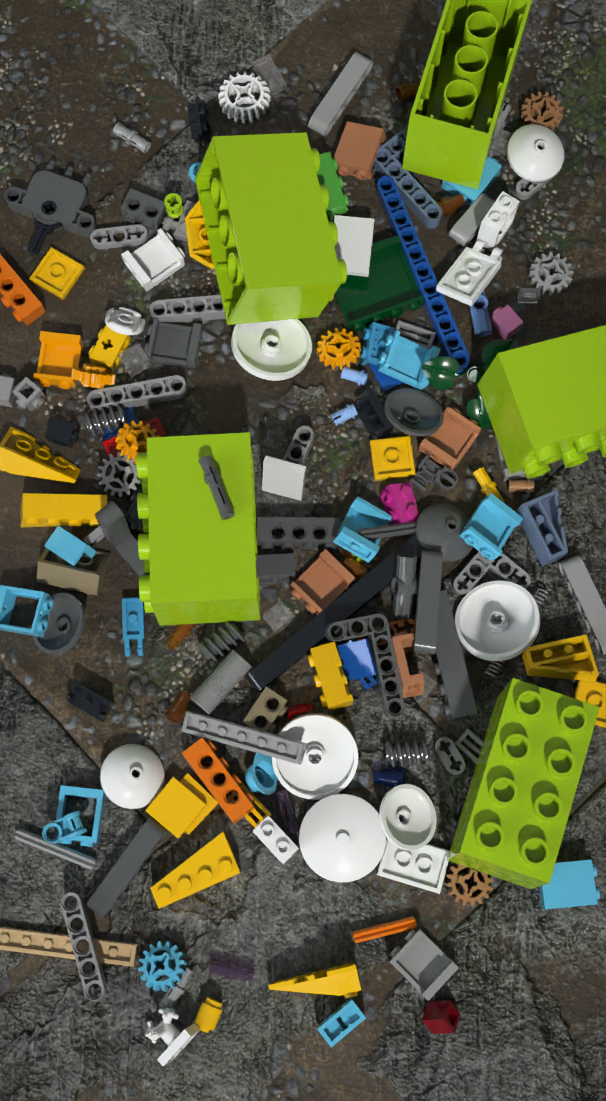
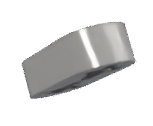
(454, 753)

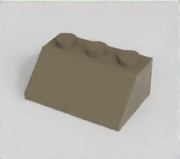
(84, 577)

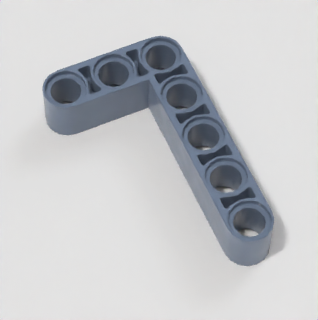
(405, 179)

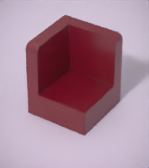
(441, 1017)

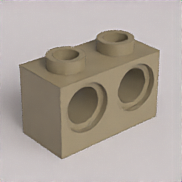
(260, 710)

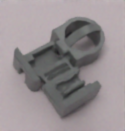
(432, 471)

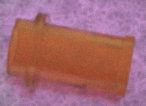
(355, 567)

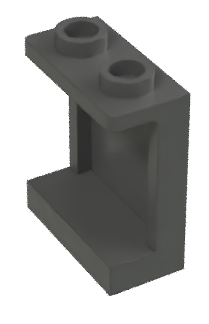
(174, 344)

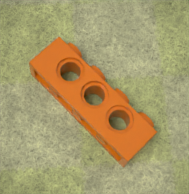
(31, 308)
(195, 755)

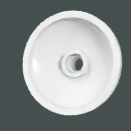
(528, 159)
(120, 784)
(416, 815)

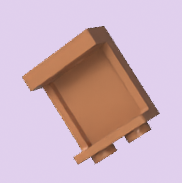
(358, 150)
(451, 440)
(322, 583)
(410, 684)

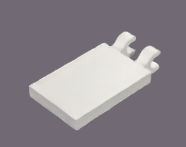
(470, 273)

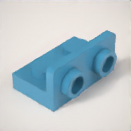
(374, 340)

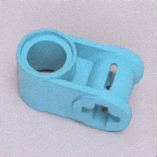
(65, 827)

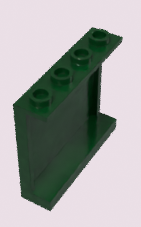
(382, 294)

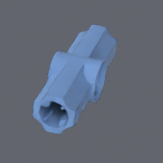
(480, 317)

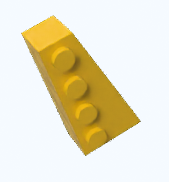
(60, 509)
(203, 869)

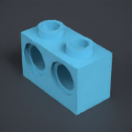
(341, 1022)

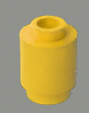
(208, 1014)

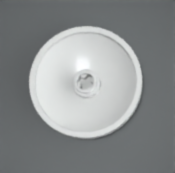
(272, 348)
(497, 620)
(327, 761)
(342, 838)

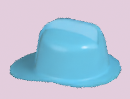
(261, 775)

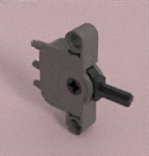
(55, 204)

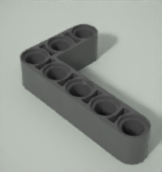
(119, 536)
(378, 656)

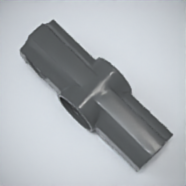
(404, 586)

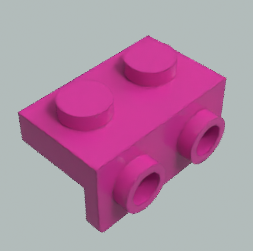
(399, 503)

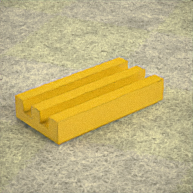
(259, 804)

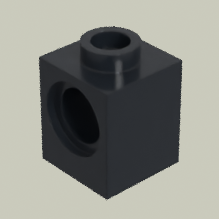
(62, 433)

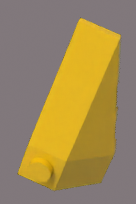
(25, 457)
(330, 981)

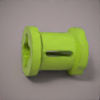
(172, 205)

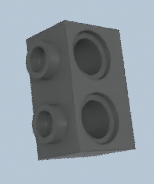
(147, 205)

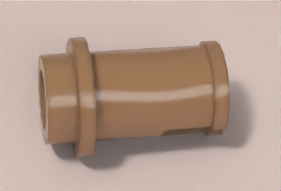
(521, 486)

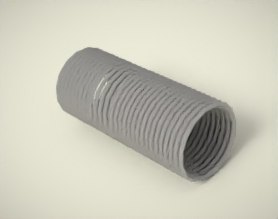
(221, 682)

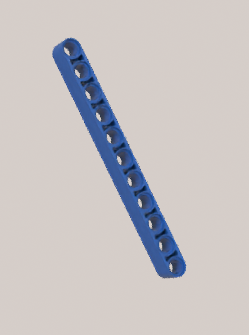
(421, 264)

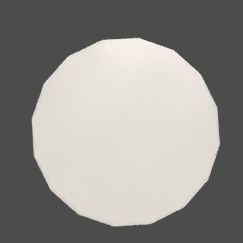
(124, 321)

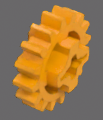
(338, 349)
(93, 375)
(133, 439)

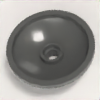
(413, 412)
(435, 534)
(64, 625)

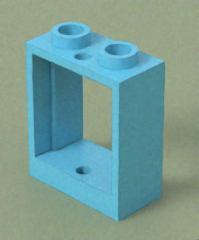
(7, 601)
(100, 804)

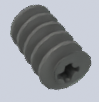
(104, 421)
(220, 642)
(407, 752)

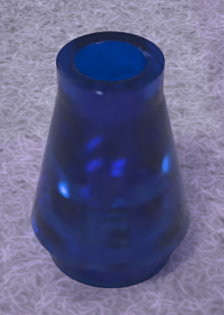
(389, 777)

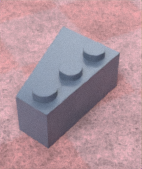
(544, 527)

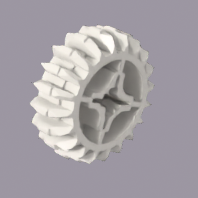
(245, 104)

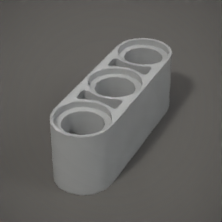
(470, 222)
(299, 445)

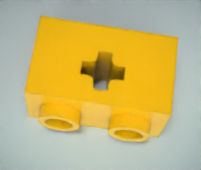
(108, 358)

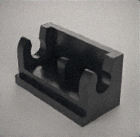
(373, 416)
(89, 701)

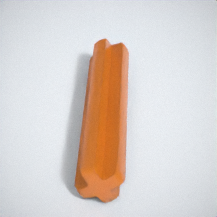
(384, 929)

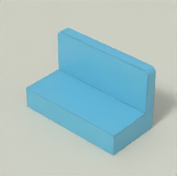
(68, 546)

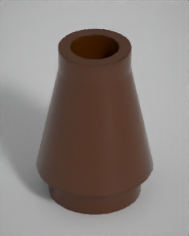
(407, 90)
(450, 203)
(176, 710)

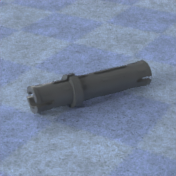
(213, 478)

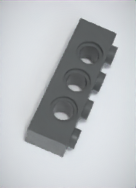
(288, 525)

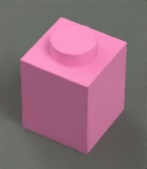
(506, 322)

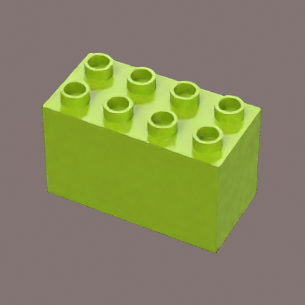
(464, 89)
(269, 227)
(549, 401)
(196, 560)
(524, 784)

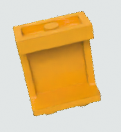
(57, 357)

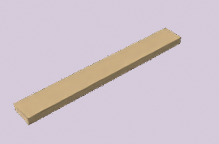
(60, 946)

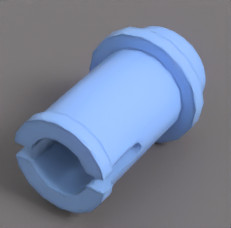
(354, 375)
(345, 414)

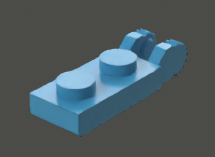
(133, 624)

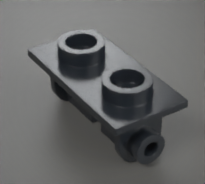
(198, 113)
(131, 514)

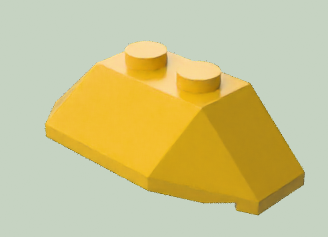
(197, 237)

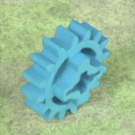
(156, 973)

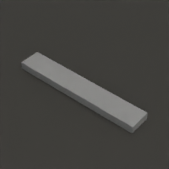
(244, 737)

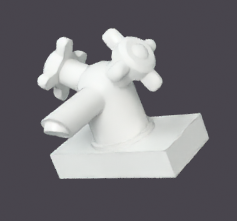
(171, 1035)

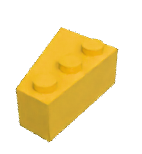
(562, 660)
(330, 677)

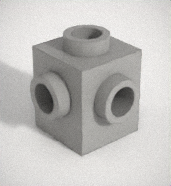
(29, 394)

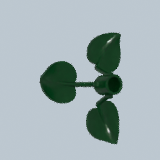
(443, 370)

